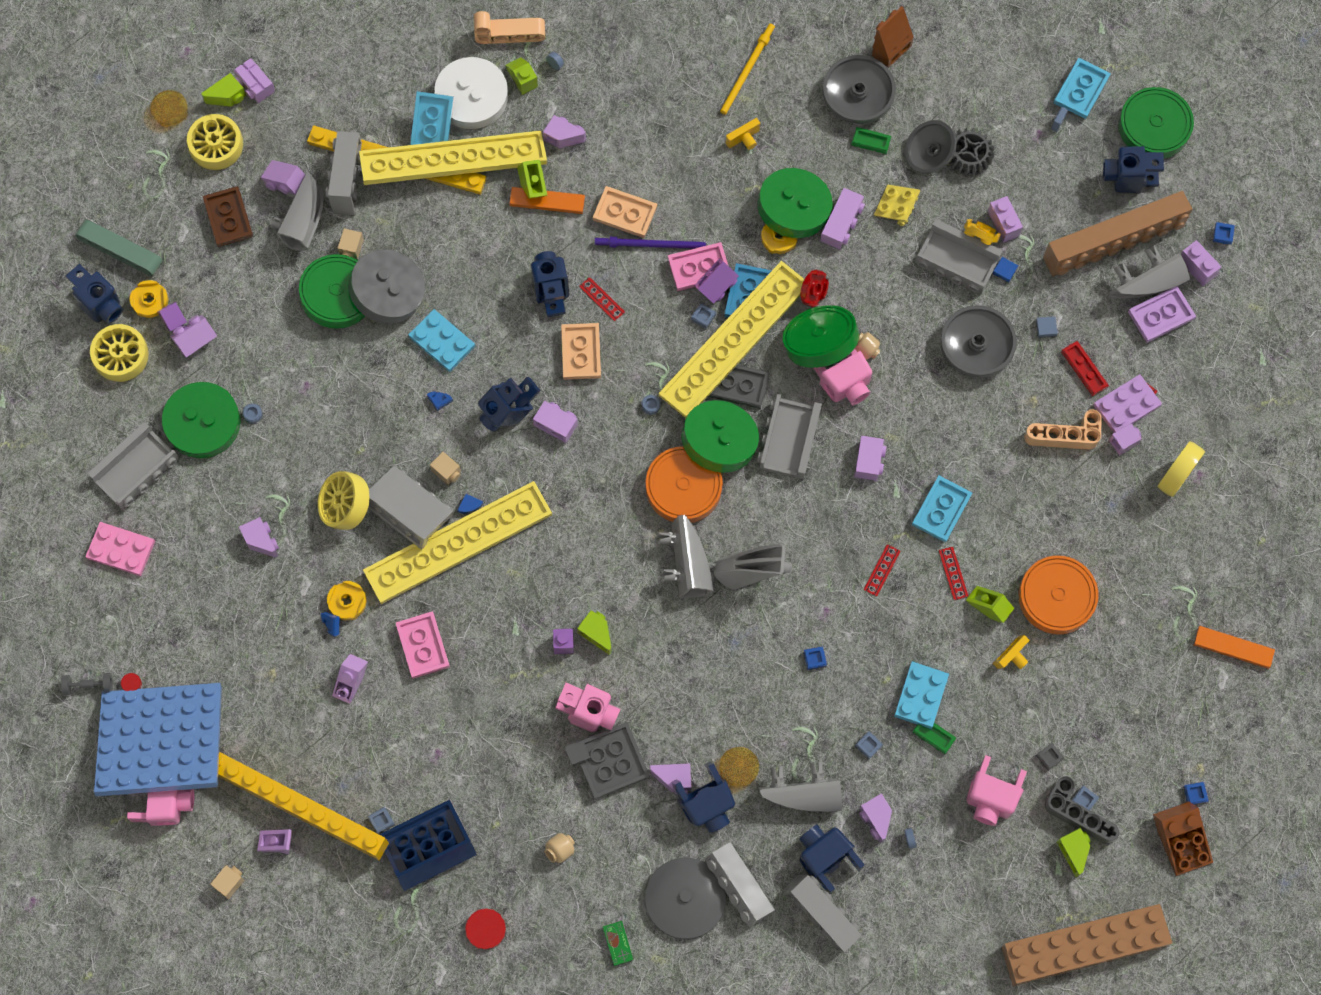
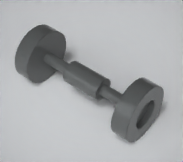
(66, 683)

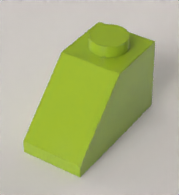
(522, 75)
(224, 92)
(532, 179)
(990, 603)
(595, 630)
(1075, 850)

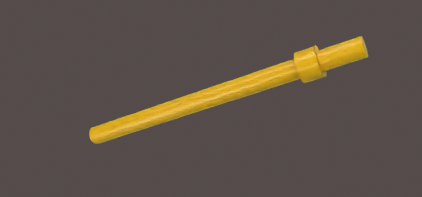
(763, 41)

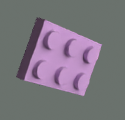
(1162, 314)
(1127, 404)

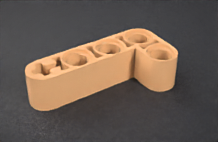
(507, 30)
(1062, 432)

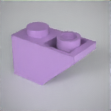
(562, 133)
(257, 537)
(349, 678)
(878, 816)

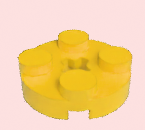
(982, 231)
(774, 244)
(142, 292)
(342, 590)

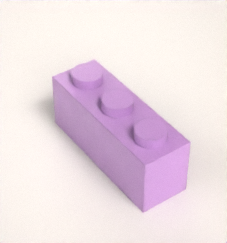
(842, 219)

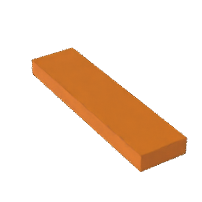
(552, 202)
(1234, 647)

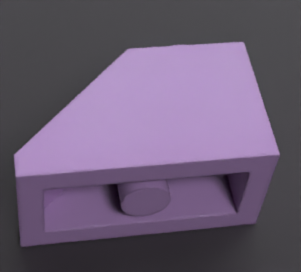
(667, 773)

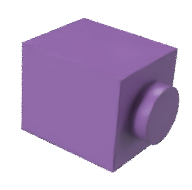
(172, 316)
(563, 641)

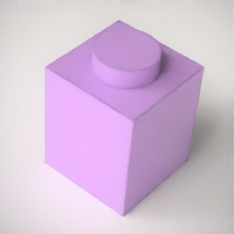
(1125, 439)

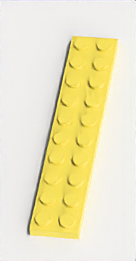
(451, 157)
(733, 340)
(457, 542)

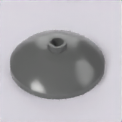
(923, 143)

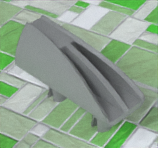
(302, 216)
(1159, 278)
(691, 561)
(751, 566)
(815, 795)

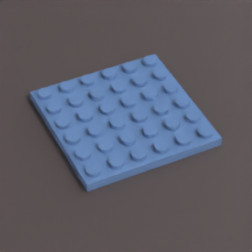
(158, 739)

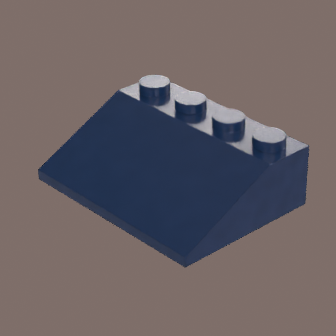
(427, 845)

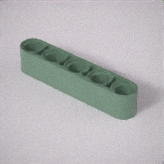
(118, 247)

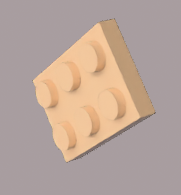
(625, 212)
(581, 351)

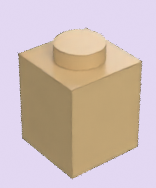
(350, 243)
(445, 468)
(228, 881)

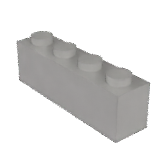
(739, 884)

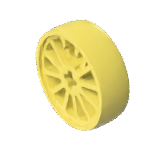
(222, 142)
(127, 373)
(1181, 469)
(343, 500)

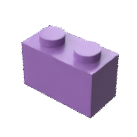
(717, 281)

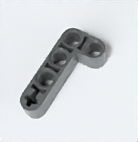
(1082, 812)

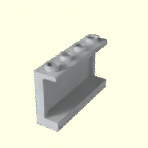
(958, 257)
(789, 437)
(133, 466)
(408, 506)

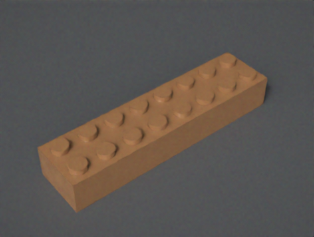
(1117, 233)
(1086, 945)

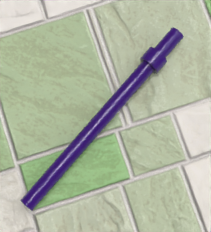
(613, 242)

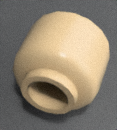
(868, 345)
(559, 848)

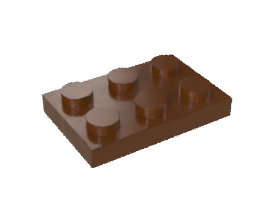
(227, 216)

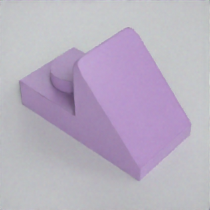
(275, 841)

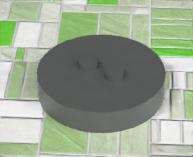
(386, 286)

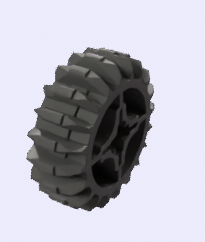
(973, 143)

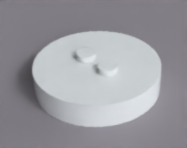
(477, 90)

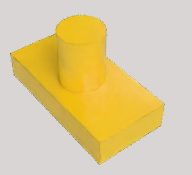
(744, 135)
(1012, 654)

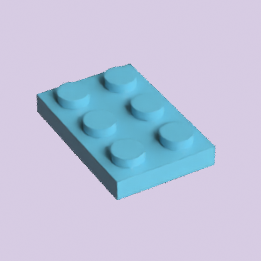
(1082, 88)
(431, 118)
(441, 340)
(942, 509)
(921, 695)

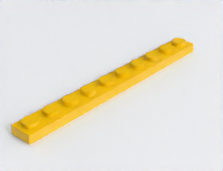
(469, 182)

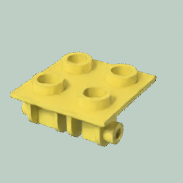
(897, 203)

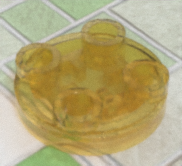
(169, 108)
(739, 766)

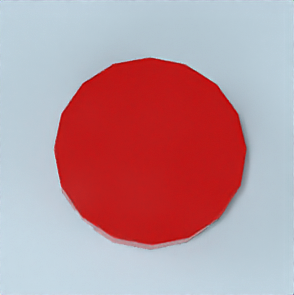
(814, 288)
(485, 929)

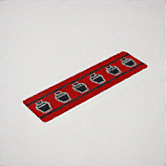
(602, 299)
(882, 570)
(953, 573)

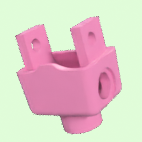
(847, 379)
(581, 700)
(993, 796)
(165, 807)

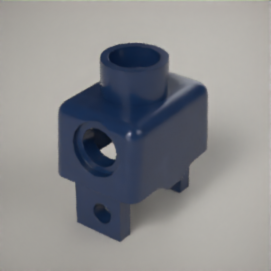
(1133, 168)
(551, 274)
(96, 303)
(500, 397)
(708, 802)
(825, 853)

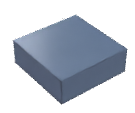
(1059, 119)
(703, 316)
(1046, 326)
(868, 745)
(1085, 798)
(381, 820)

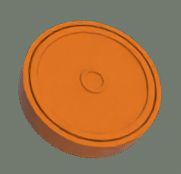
(681, 486)
(1058, 595)

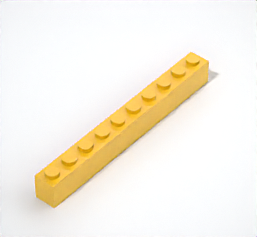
(301, 807)

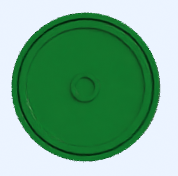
(1156, 120)
(794, 203)
(326, 292)
(821, 336)
(201, 420)
(720, 436)

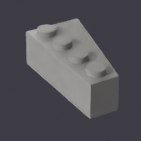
(344, 172)
(823, 912)

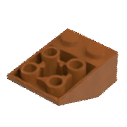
(892, 38)
(1183, 837)

